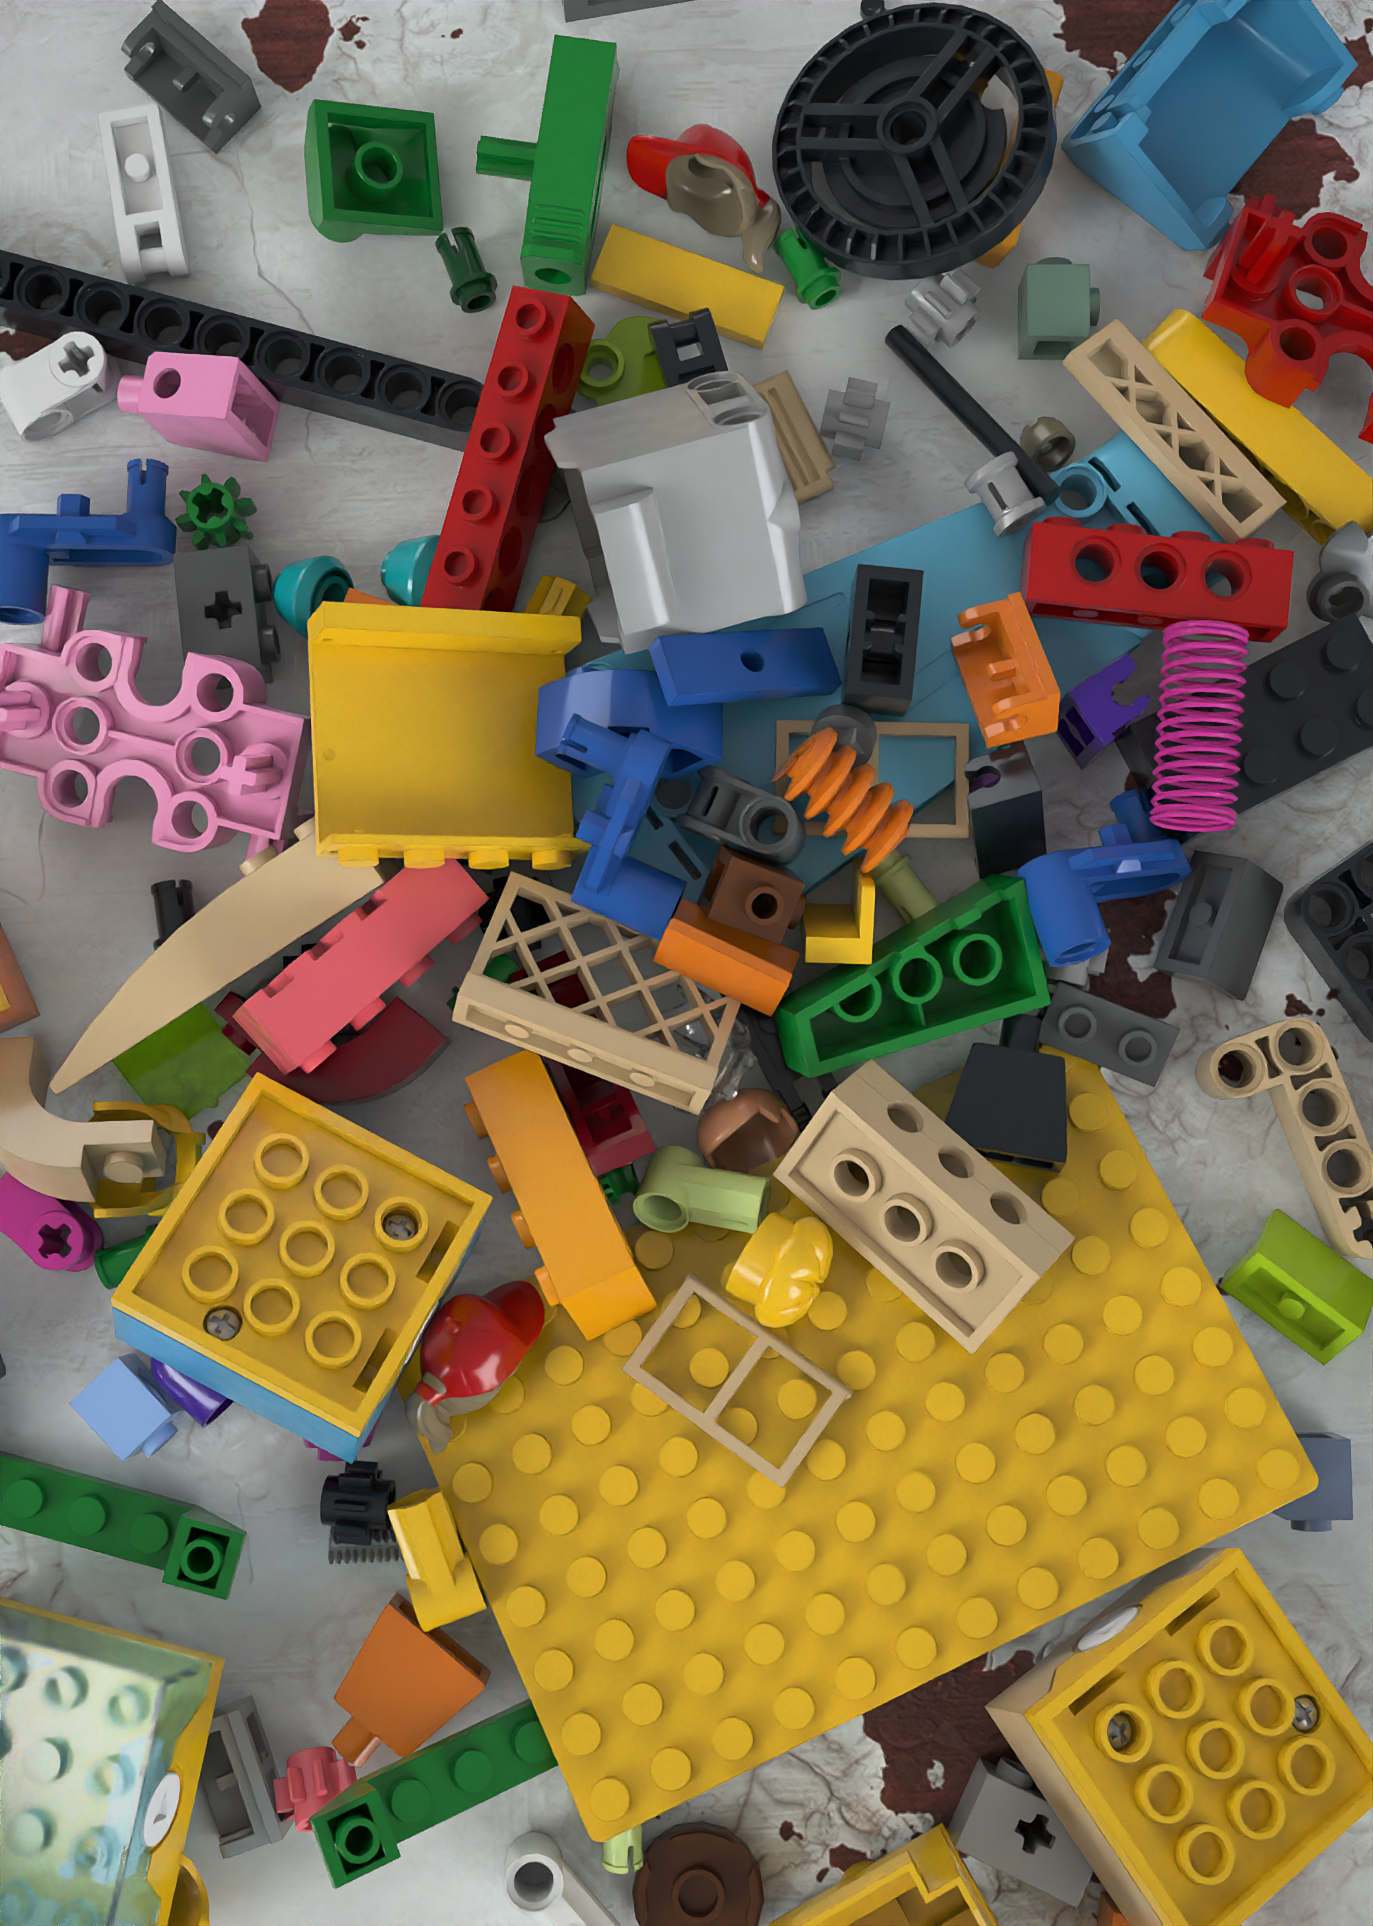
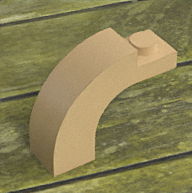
(60, 1154)

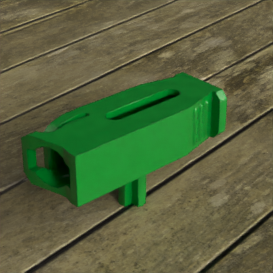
(563, 165)

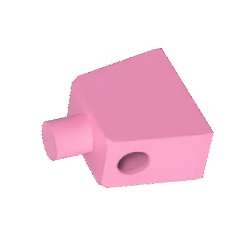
(203, 403)

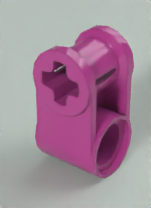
(37, 1222)

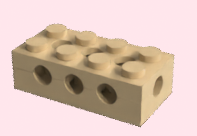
(921, 1205)

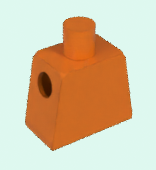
(403, 1685)

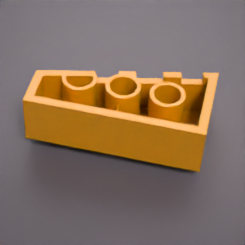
(558, 1195)

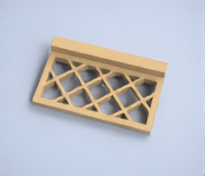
(572, 1034)

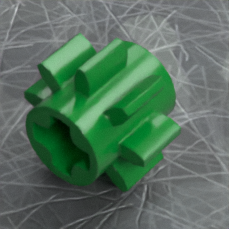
(216, 498)

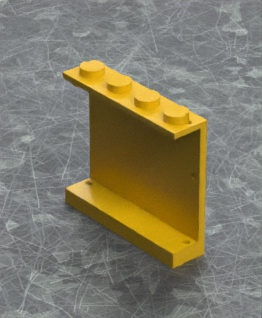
(434, 736)

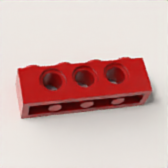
(1055, 590)

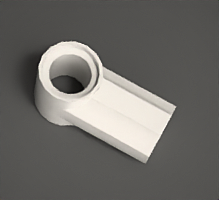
(560, 1898)

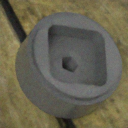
(853, 729)

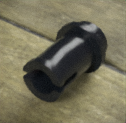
(172, 907)

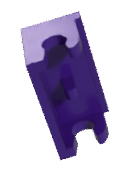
(1091, 718)

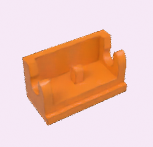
(1006, 672)

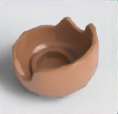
(746, 1131)

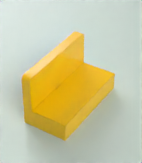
(841, 930)

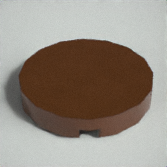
(698, 1879)

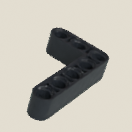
(1349, 928)

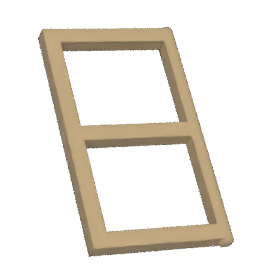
(959, 731)
(707, 1420)

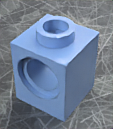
(128, 1408)

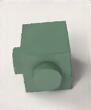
(1055, 309)

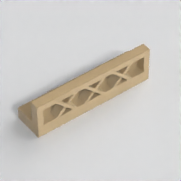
(1174, 432)

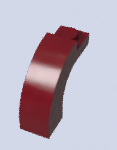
(366, 1069)
(599, 1109)

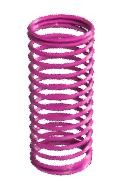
(1211, 814)

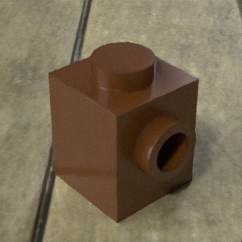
(752, 895)

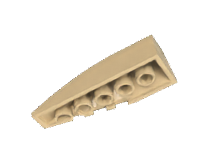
(239, 929)

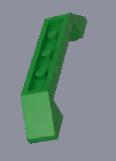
(123, 1522)
(427, 1787)

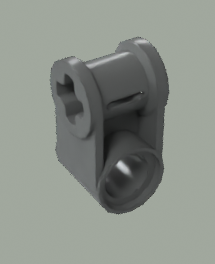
(731, 812)

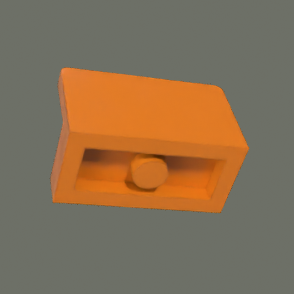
(726, 958)

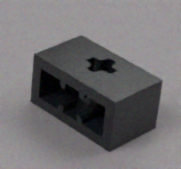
(882, 639)

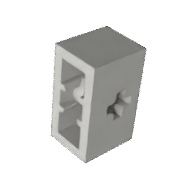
(988, 1831)

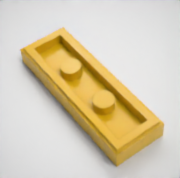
(682, 282)

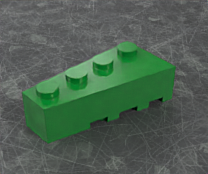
(926, 981)

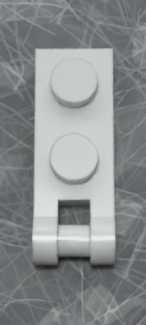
(142, 191)

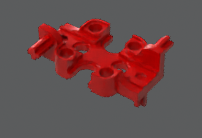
(1256, 297)

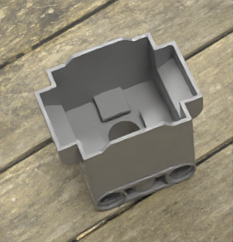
(682, 510)

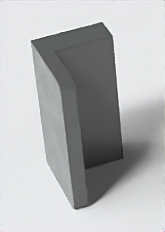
(1220, 923)

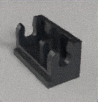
(1008, 816)

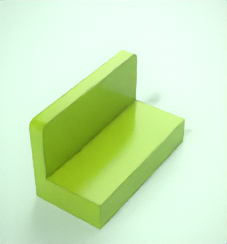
(1302, 1288)

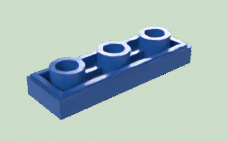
(744, 665)

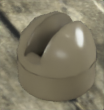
(1056, 434)

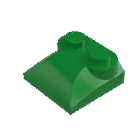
(371, 171)

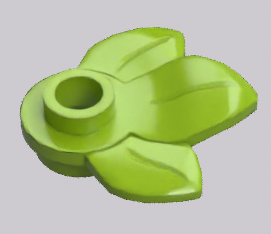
(630, 359)

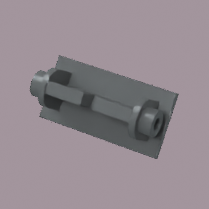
(1107, 1033)

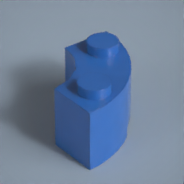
(626, 704)

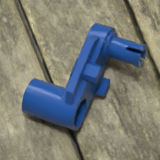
(82, 540)
(610, 878)
(1070, 882)

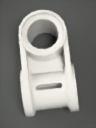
(52, 388)

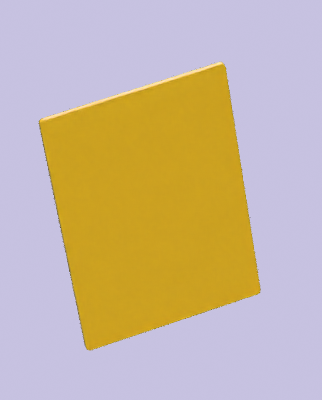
(709, 1620)

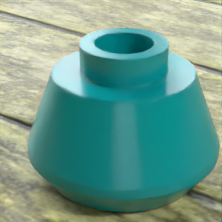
(407, 569)
(306, 585)

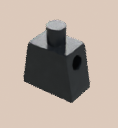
(1013, 1100)

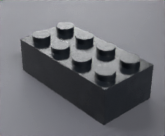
(1300, 719)

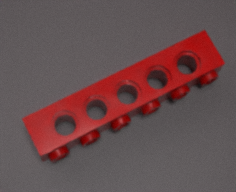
(506, 454)

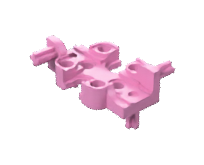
(258, 745)

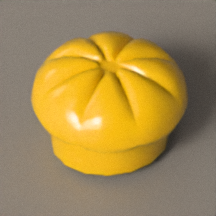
(782, 1268)

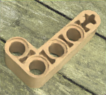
(1309, 1143)

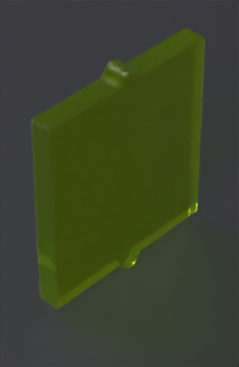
(184, 1064)

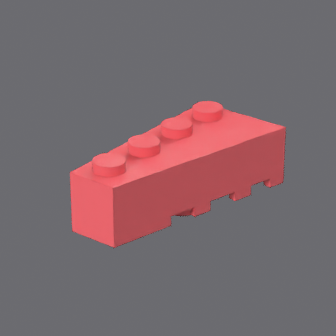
(359, 961)

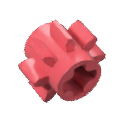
(310, 1784)

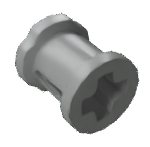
(1005, 494)

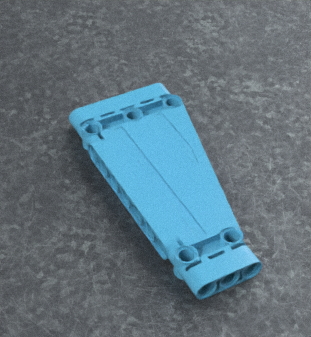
(961, 570)

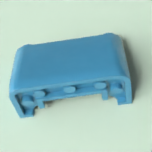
(1204, 107)

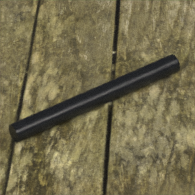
(969, 411)

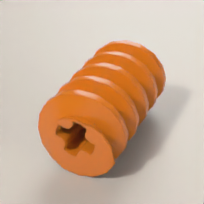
(846, 797)

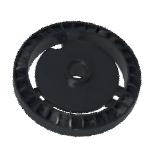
(928, 197)

